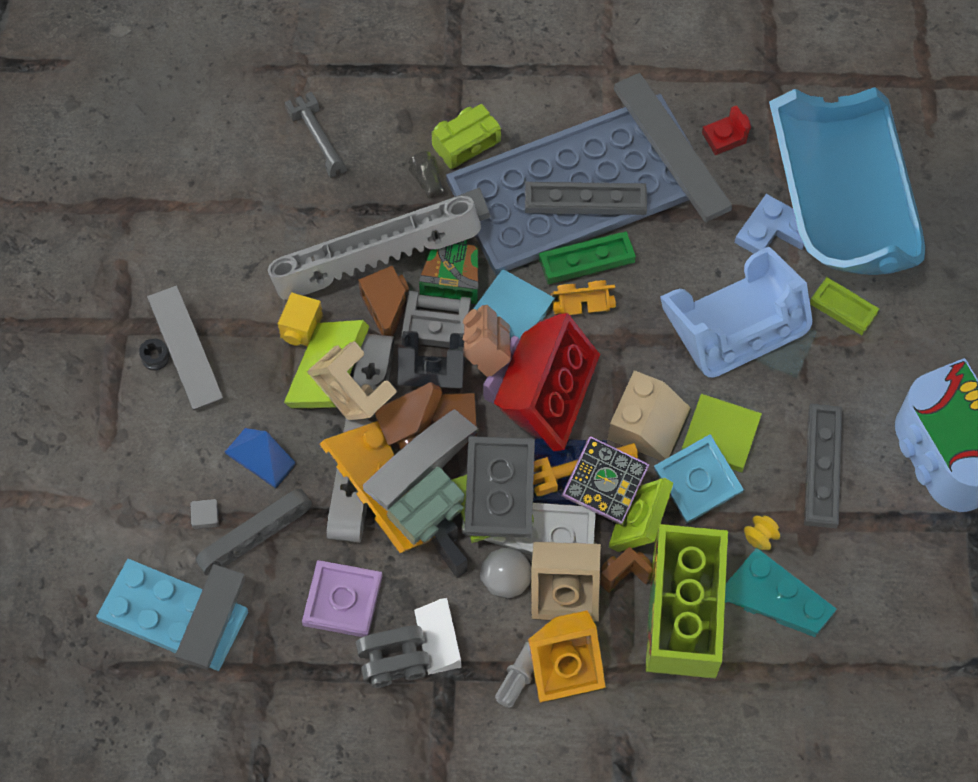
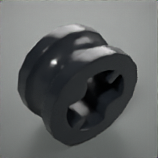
(145, 355)

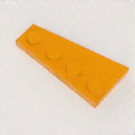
(359, 457)

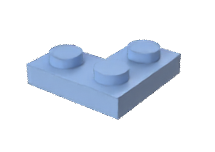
(769, 220)

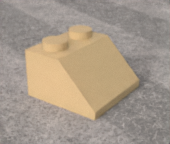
(648, 417)
(565, 579)

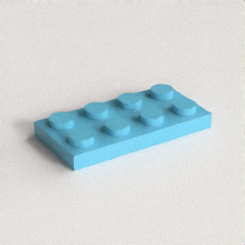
(160, 608)

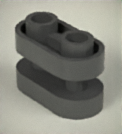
(382, 670)

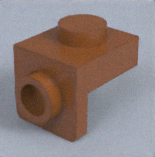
(617, 569)

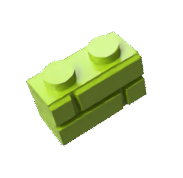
(466, 135)

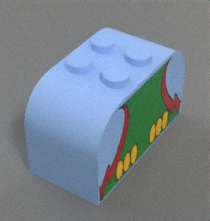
(941, 434)

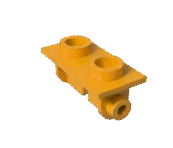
(595, 295)

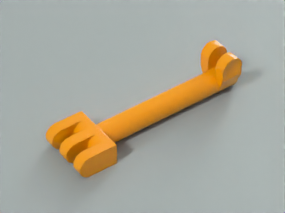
(551, 474)

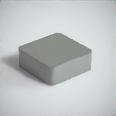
(204, 514)

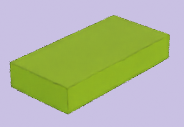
(844, 306)

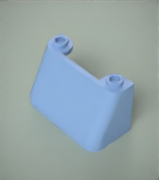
(744, 317)

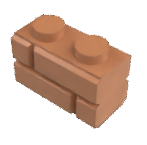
(486, 340)

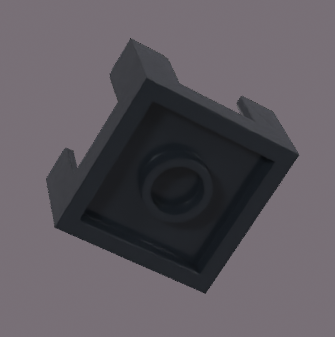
(421, 370)

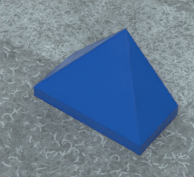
(261, 456)

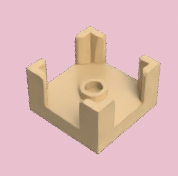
(334, 380)

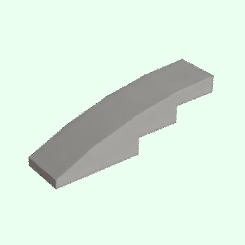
(185, 347)
(419, 458)

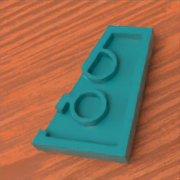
(772, 591)

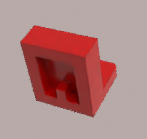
(727, 132)

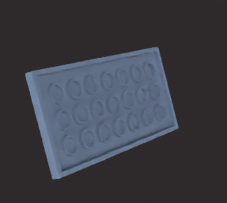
(592, 152)

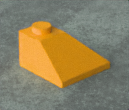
(566, 657)

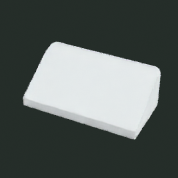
(438, 636)

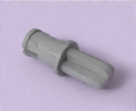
(517, 677)

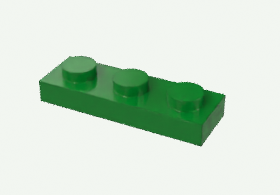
(587, 257)

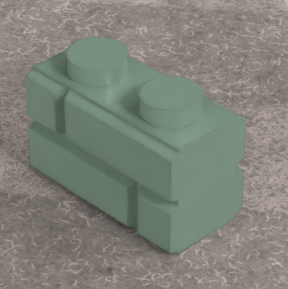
(426, 506)

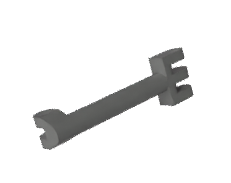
(305, 111)

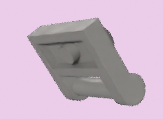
(435, 327)

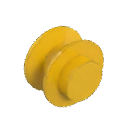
(762, 532)

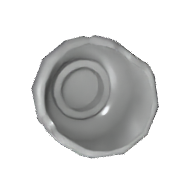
(506, 572)

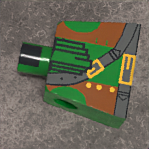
(451, 272)

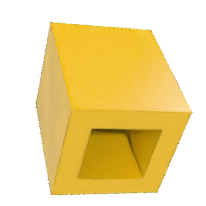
(299, 319)

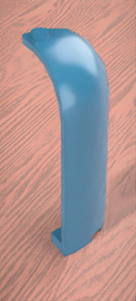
(849, 182)

